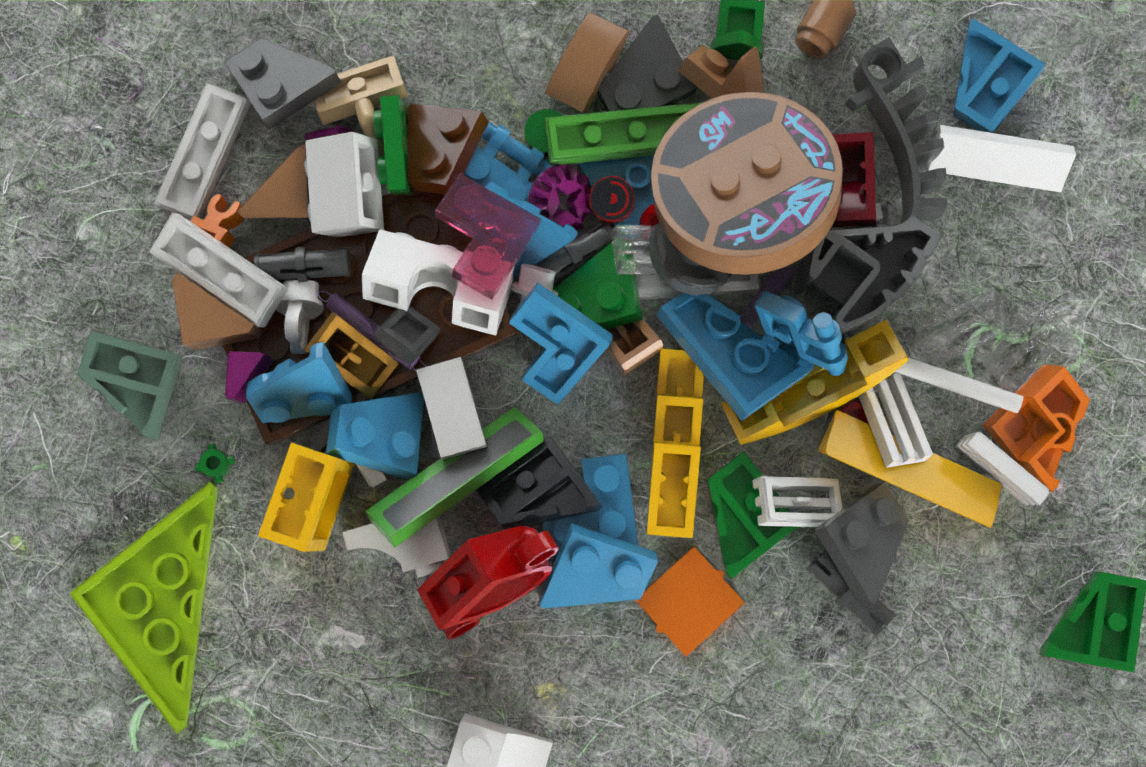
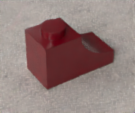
(858, 180)

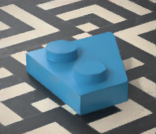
(992, 78)

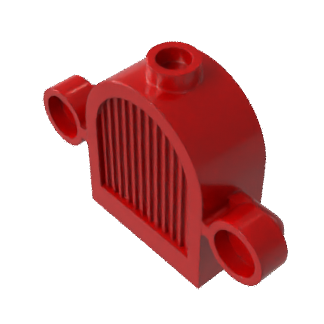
(486, 577)

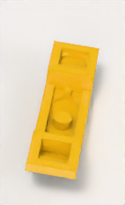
(871, 359)

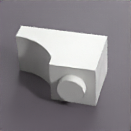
(419, 552)
(496, 745)

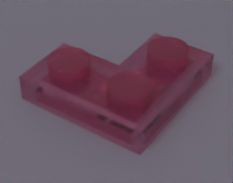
(497, 229)

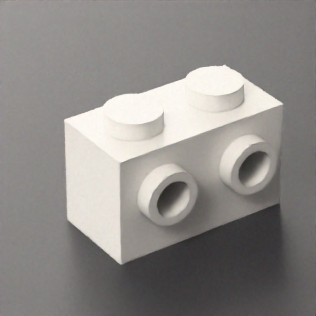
(343, 185)

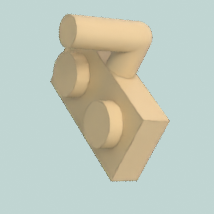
(361, 94)

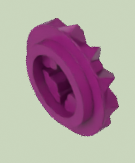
(566, 181)

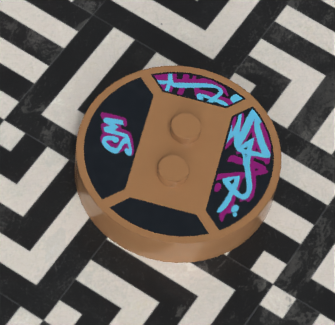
(747, 183)

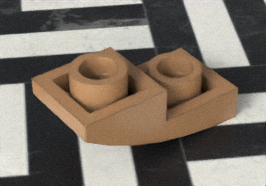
(586, 61)

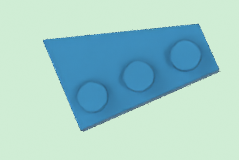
(733, 357)

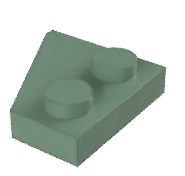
(131, 378)

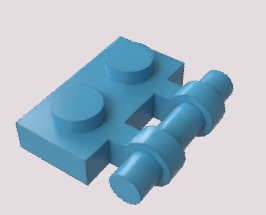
(485, 168)
(800, 337)

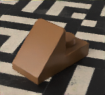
(715, 77)

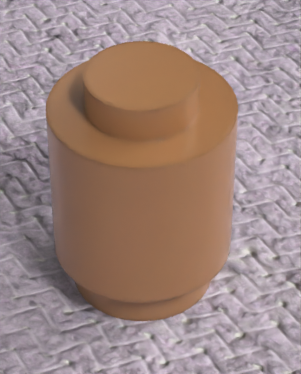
(824, 26)

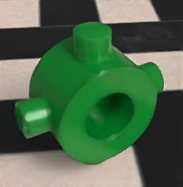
(214, 463)

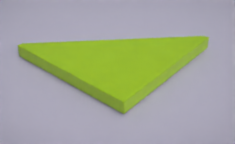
(152, 603)

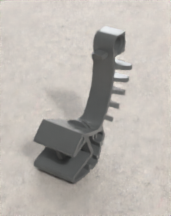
(878, 264)

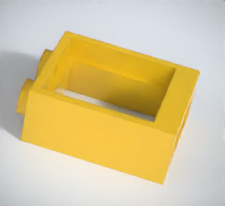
(319, 490)

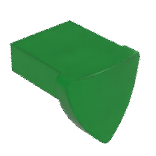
(739, 28)

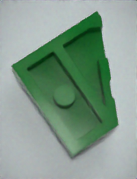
(391, 126)
(601, 292)
(736, 515)
(1101, 624)

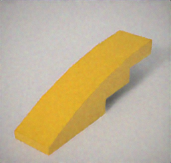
(675, 445)

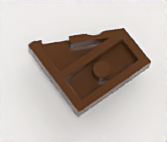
(441, 145)

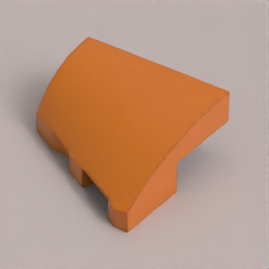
(1044, 423)

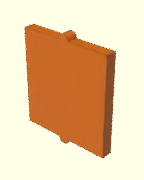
(689, 601)

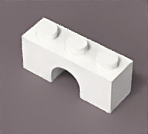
(405, 265)

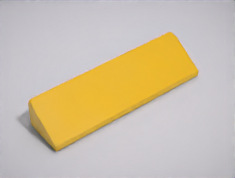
(933, 480)

